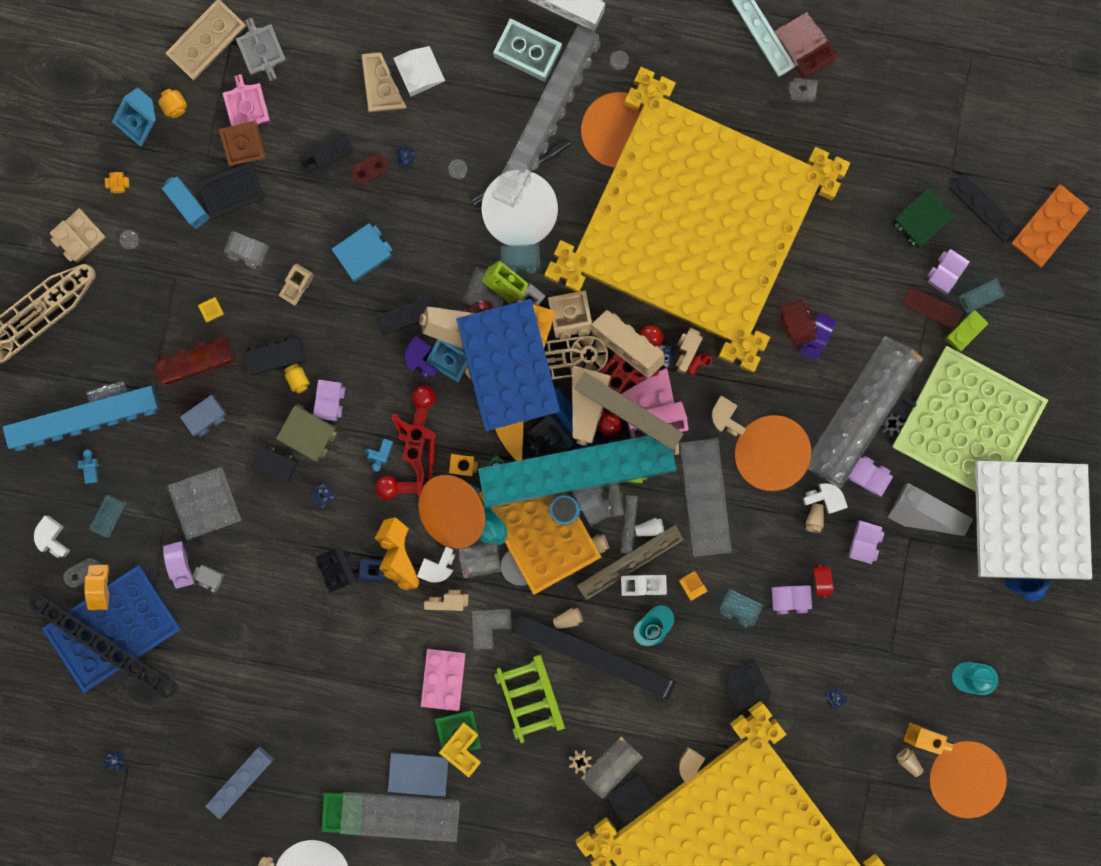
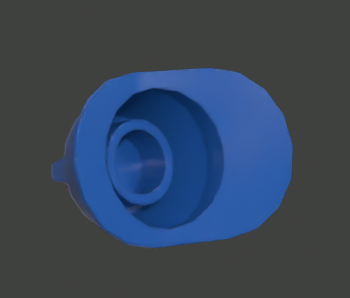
(1030, 588)

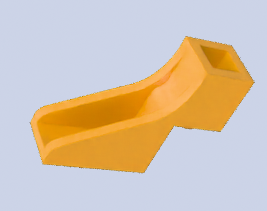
(396, 562)

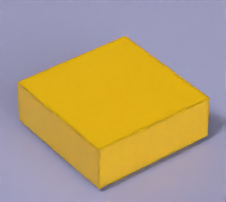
(210, 309)

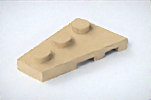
(379, 86)

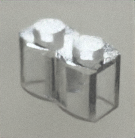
(246, 249)

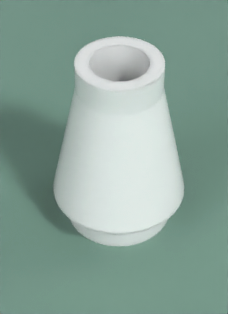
(650, 528)

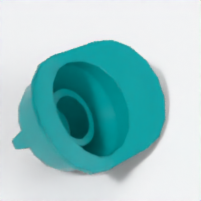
(494, 528)
(654, 626)
(975, 678)

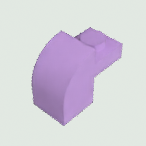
(177, 564)

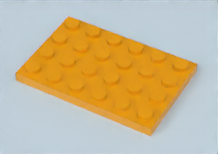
(543, 546)

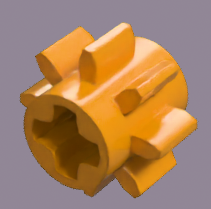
(116, 182)

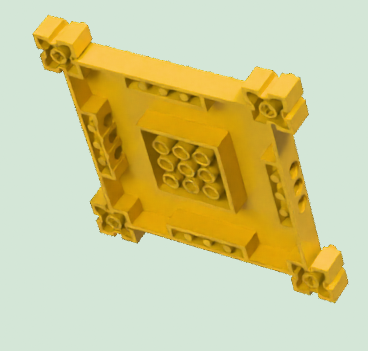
(697, 219)
(729, 814)

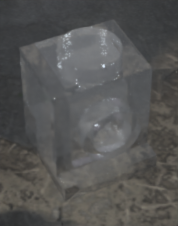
(808, 95)

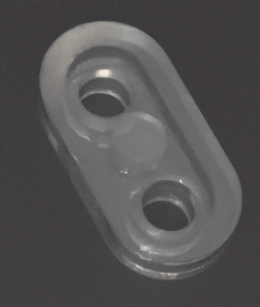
(81, 570)

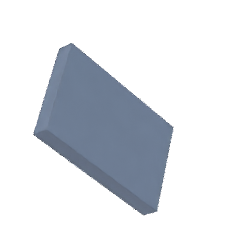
(418, 774)

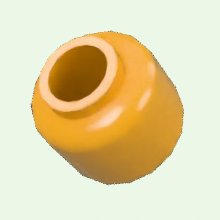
(172, 103)

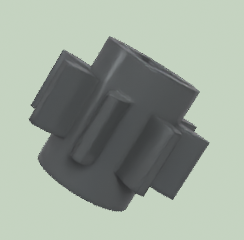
(896, 424)

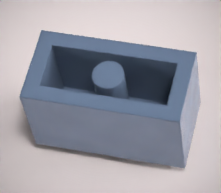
(204, 416)

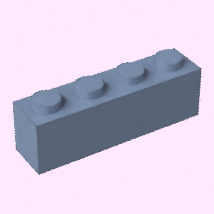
(239, 782)

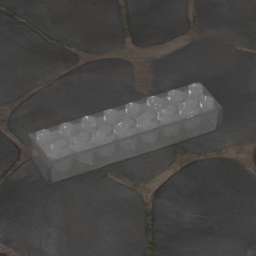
(863, 411)

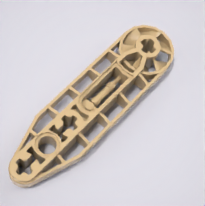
(44, 306)
(576, 350)

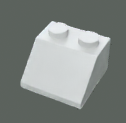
(419, 70)

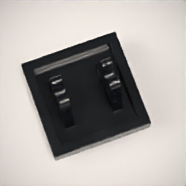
(549, 437)
(336, 569)

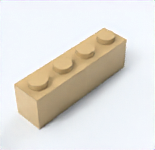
(628, 344)

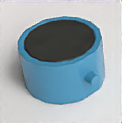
(565, 510)

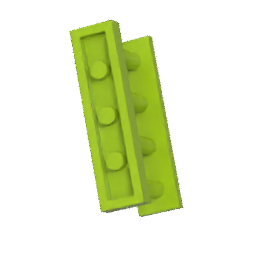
(547, 702)

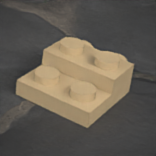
(77, 236)
(571, 314)
(688, 345)
(452, 601)

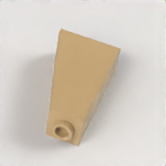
(442, 324)
(585, 411)

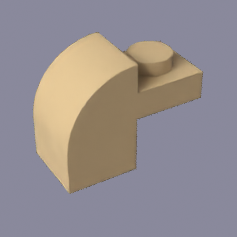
(296, 283)
(721, 417)
(689, 764)

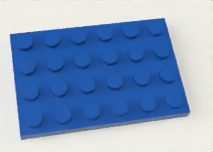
(507, 365)
(134, 620)

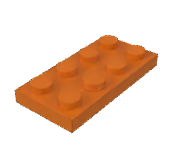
(1050, 225)

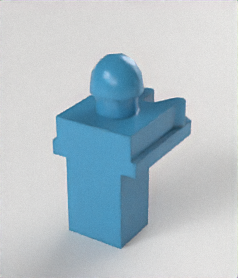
(380, 457)
(89, 467)

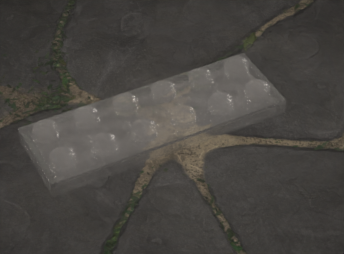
(705, 497)

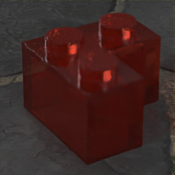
(798, 323)

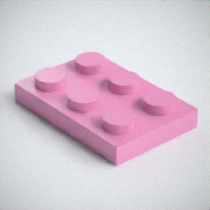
(443, 679)

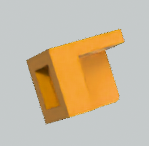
(692, 585)

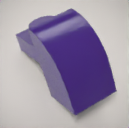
(825, 327)
(416, 354)

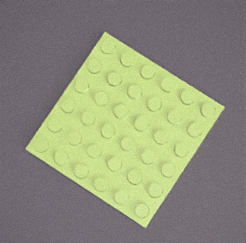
(967, 418)

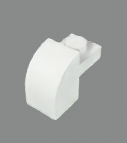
(831, 496)
(45, 537)
(437, 572)
(643, 585)

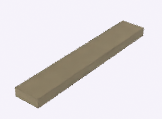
(628, 411)
(630, 562)

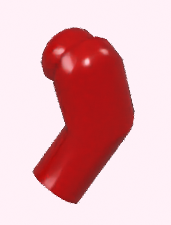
(697, 361)

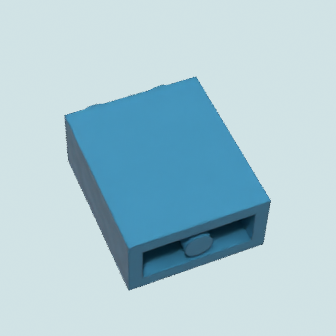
(185, 202)
(362, 252)

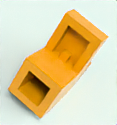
(96, 587)

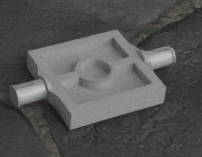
(260, 49)

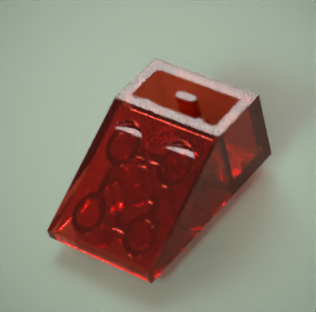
(806, 45)

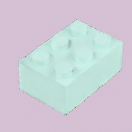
(527, 50)

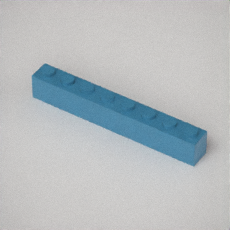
(81, 417)

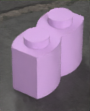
(947, 272)
(328, 400)
(870, 476)
(865, 542)
(791, 598)

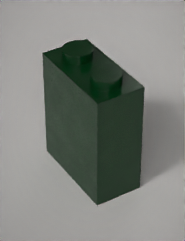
(922, 219)

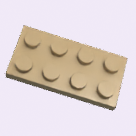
(205, 39)

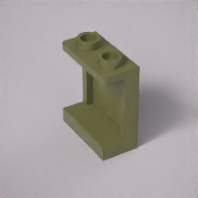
(307, 433)

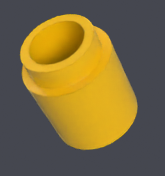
(296, 378)

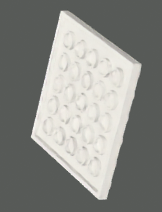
(1033, 520)

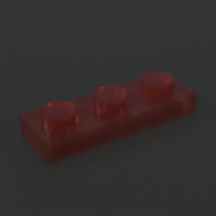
(932, 308)

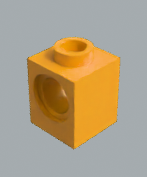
(454, 469)

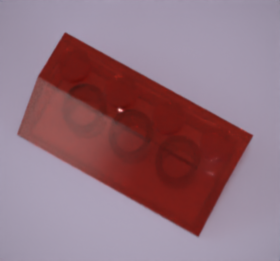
(195, 362)

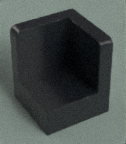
(903, 407)

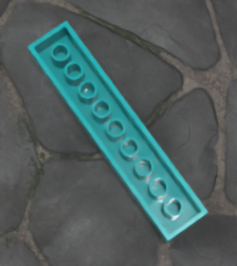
(575, 471)

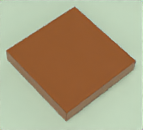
(242, 143)

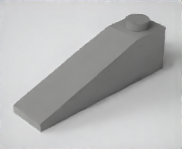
(922, 511)

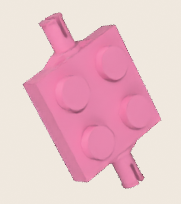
(246, 103)

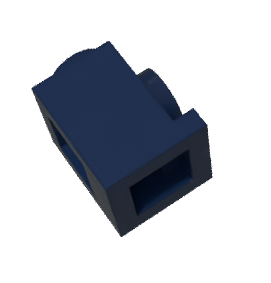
(370, 565)

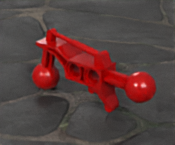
(609, 423)
(387, 486)

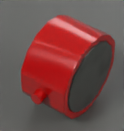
(822, 581)

